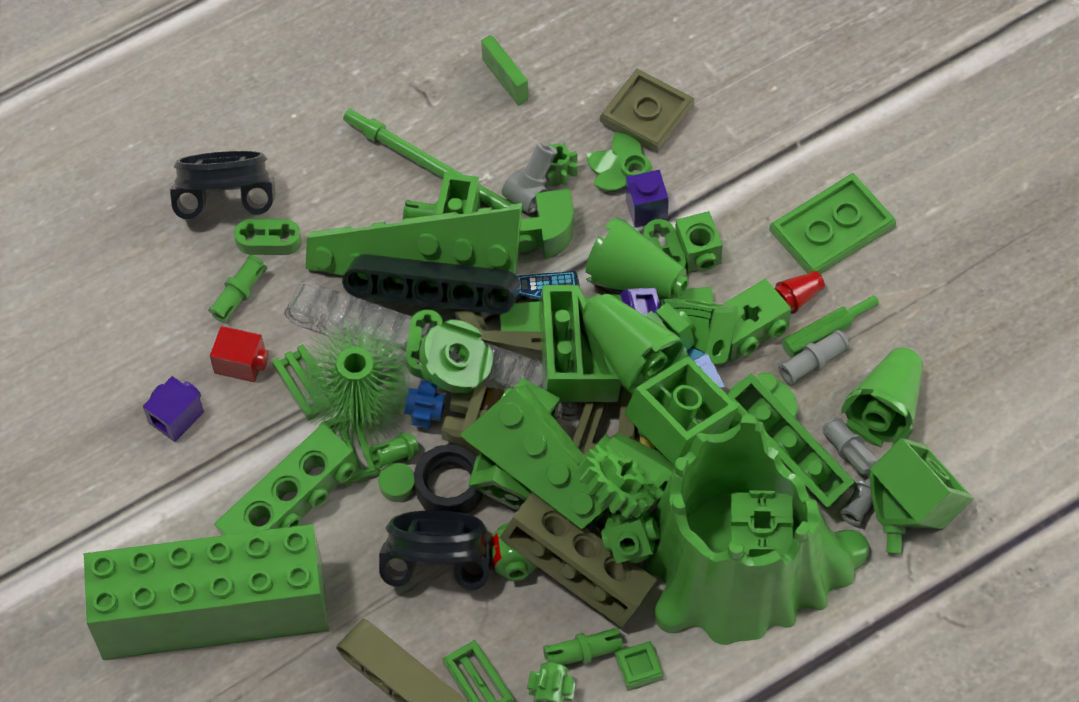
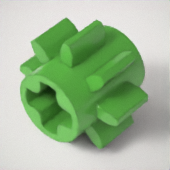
(562, 165)
(551, 683)

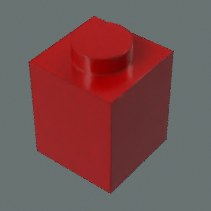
(238, 354)

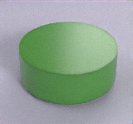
(396, 482)

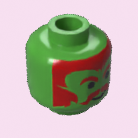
(506, 560)

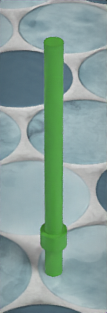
(377, 132)

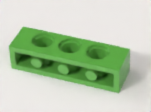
(792, 440)
(292, 475)

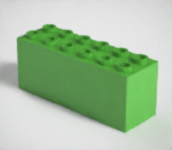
(205, 592)

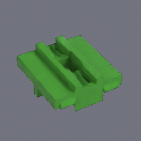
(777, 511)

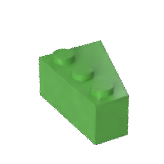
(571, 357)

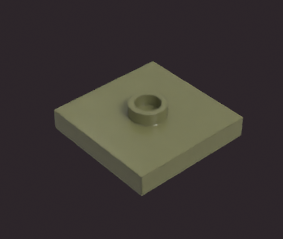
(647, 110)

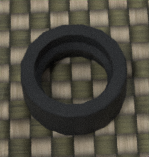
(443, 456)

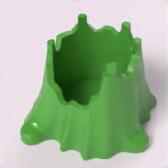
(713, 580)

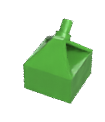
(678, 407)
(914, 491)

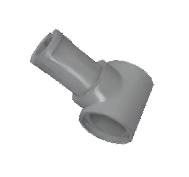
(524, 183)

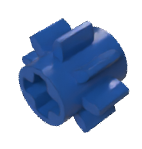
(424, 404)

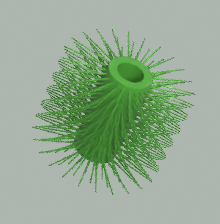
(356, 381)

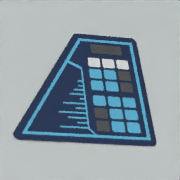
(532, 284)

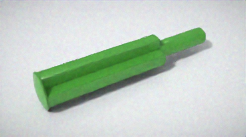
(825, 326)

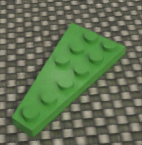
(467, 239)

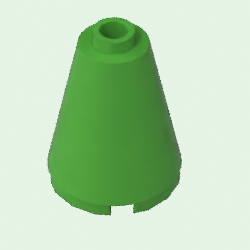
(633, 262)
(630, 340)
(886, 399)

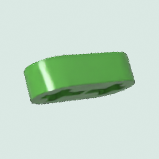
(267, 236)
(672, 244)
(416, 336)

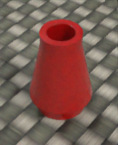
(800, 289)

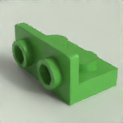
(497, 483)

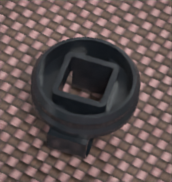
(221, 171)
(435, 539)

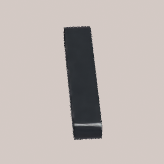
(417, 292)

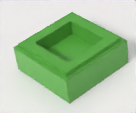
(638, 665)

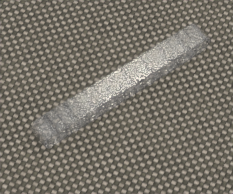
(318, 306)

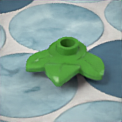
(616, 164)

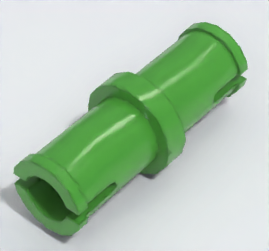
(237, 289)
(584, 647)

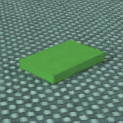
(832, 225)

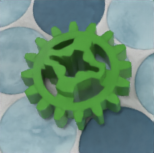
(616, 481)

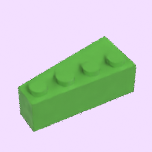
(537, 452)

